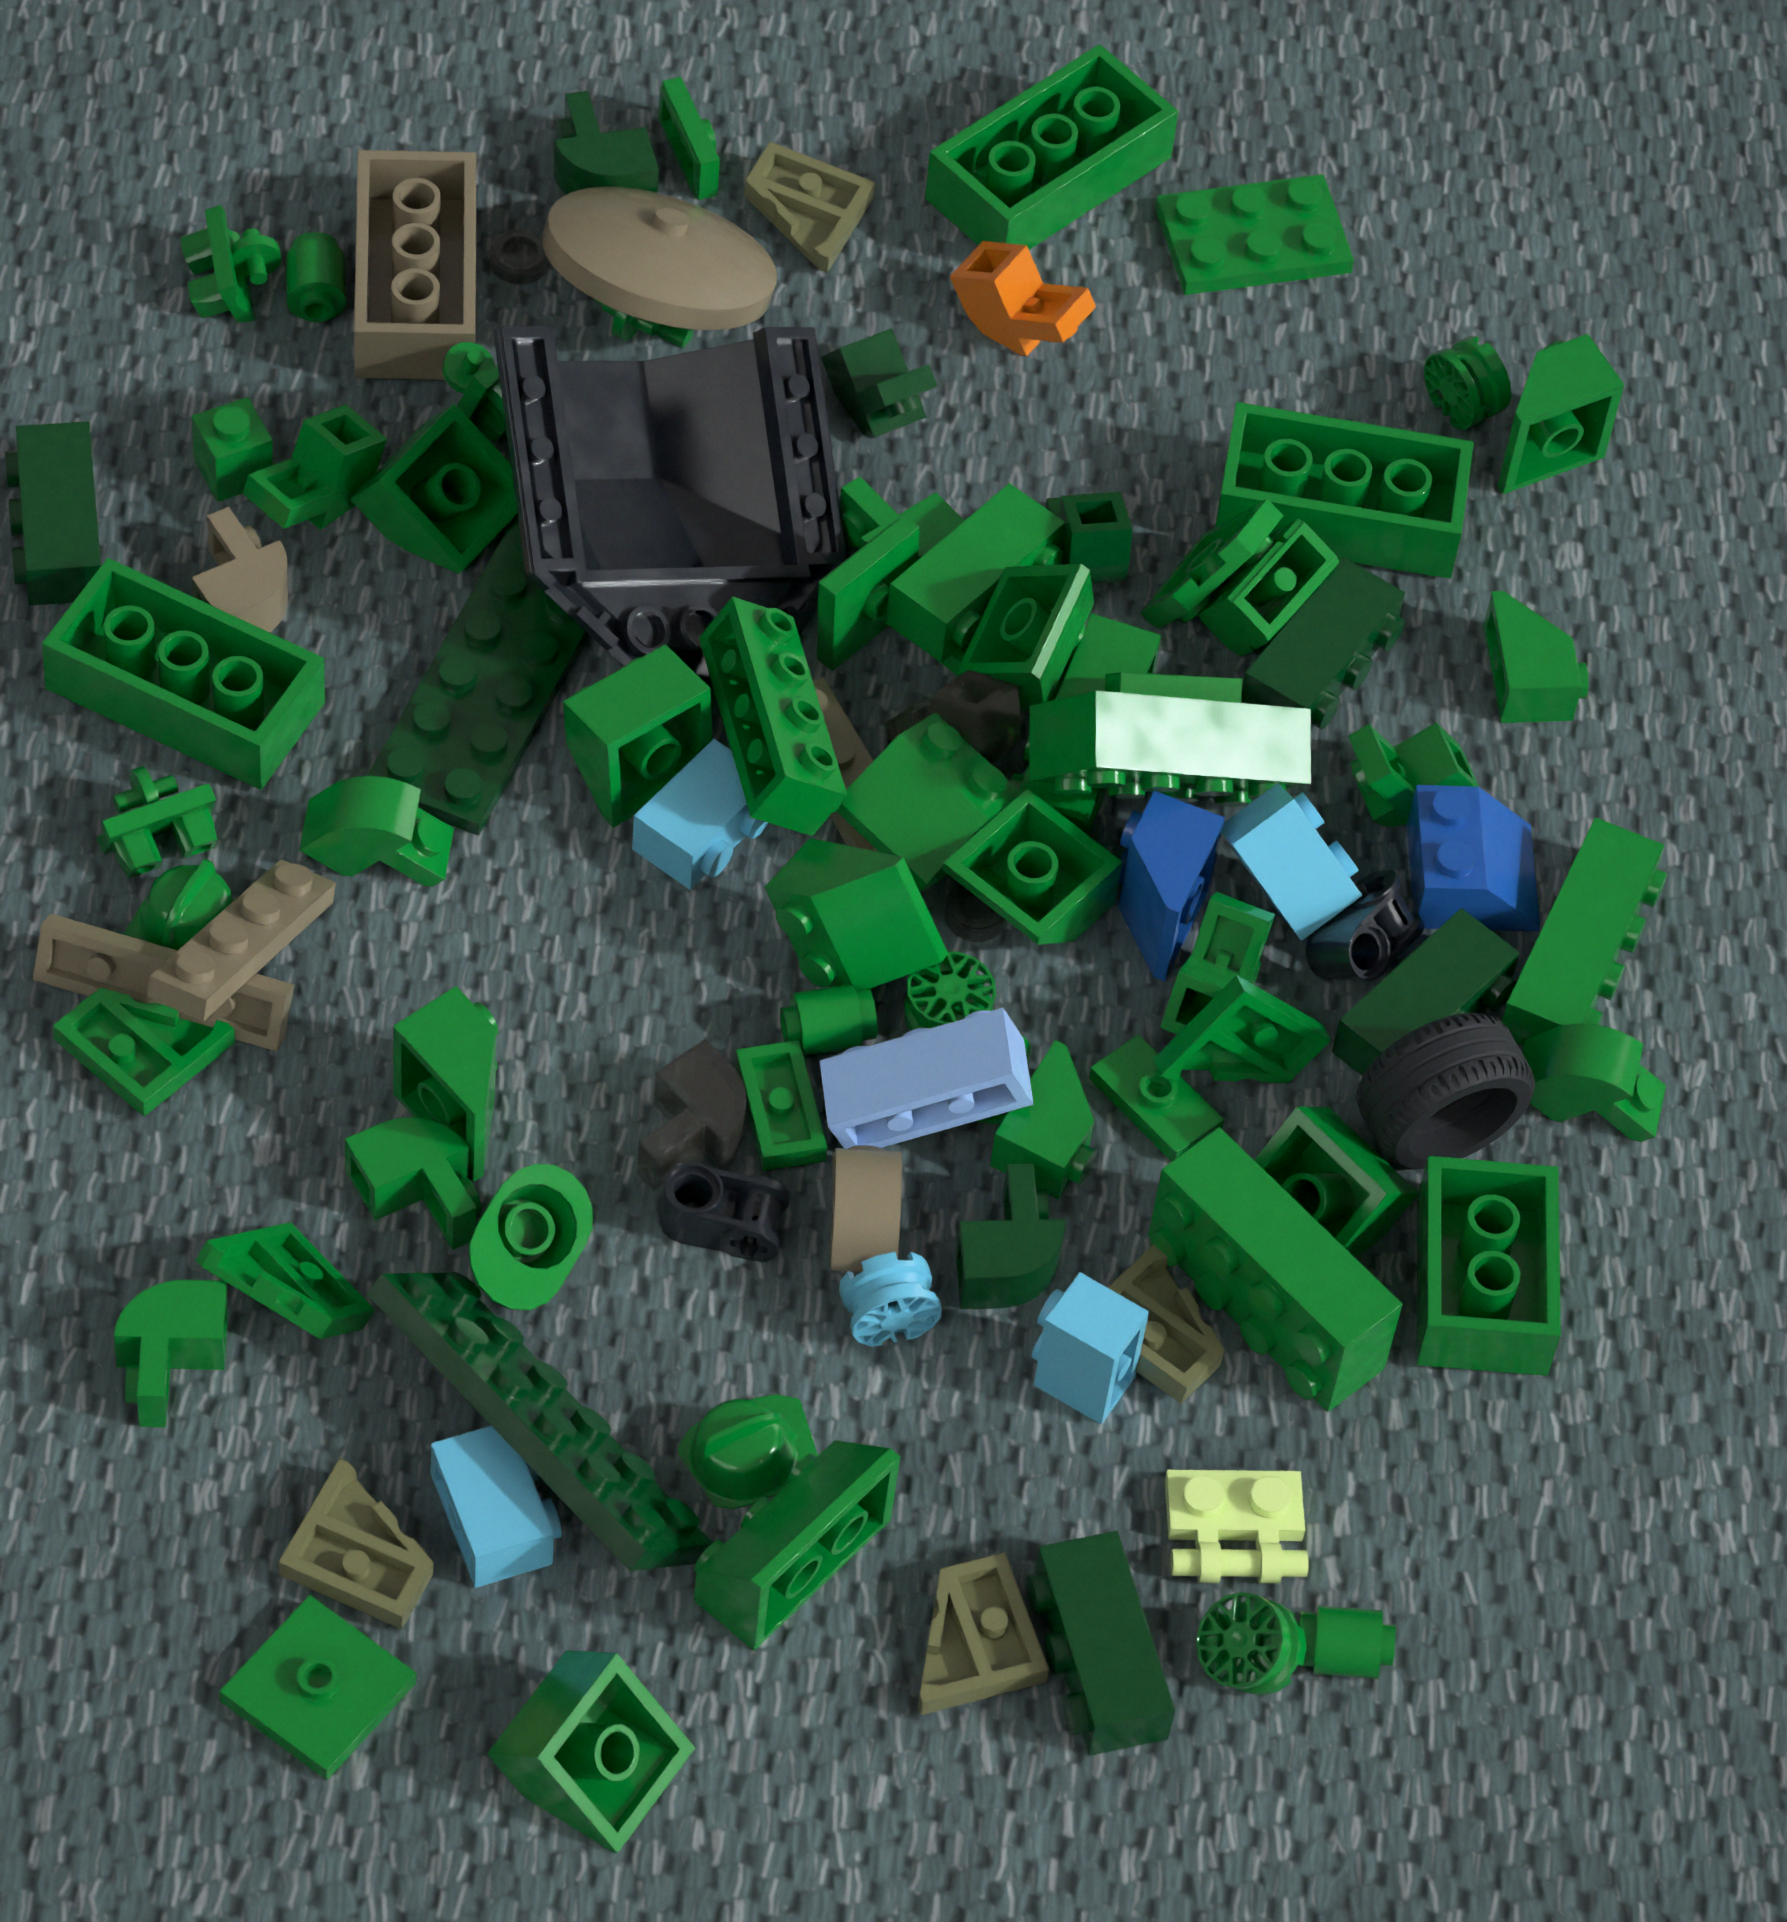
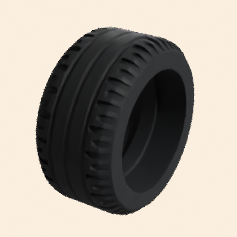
(1445, 1090)

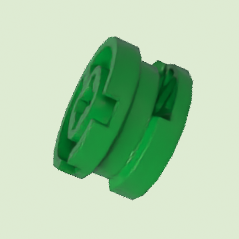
(1470, 381)
(949, 985)
(1251, 1644)

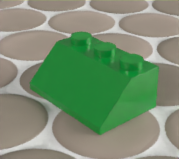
(797, 1538)

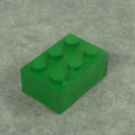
(1488, 1266)

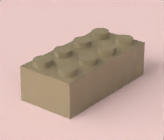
(413, 261)

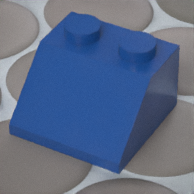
(1470, 857)
(1166, 875)

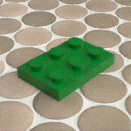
(1254, 234)

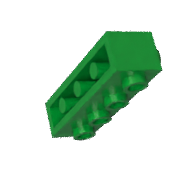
(772, 716)

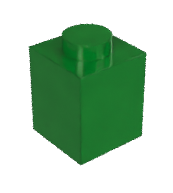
(229, 446)

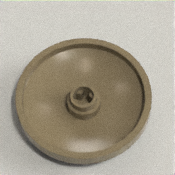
(659, 258)

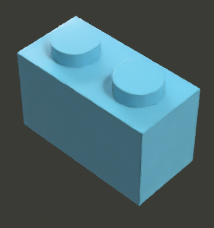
(696, 818)
(1291, 861)
(1088, 1346)
(493, 1506)

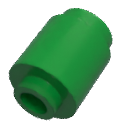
(315, 277)
(829, 1019)
(1347, 1641)

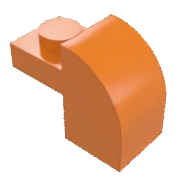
(1012, 303)

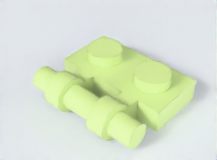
(1236, 1507)

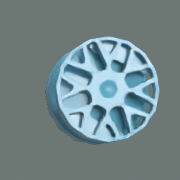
(890, 1299)

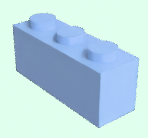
(926, 1081)

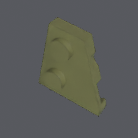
(808, 201)
(1177, 1345)
(357, 1552)
(979, 1637)

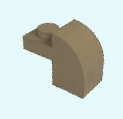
(248, 577)
(864, 1205)

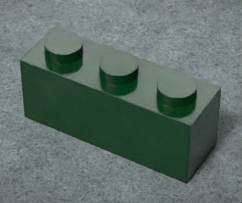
(54, 511)
(1327, 644)
(1449, 974)
(1100, 1644)

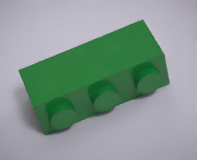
(949, 587)

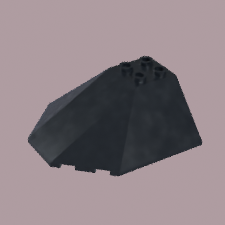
(672, 484)

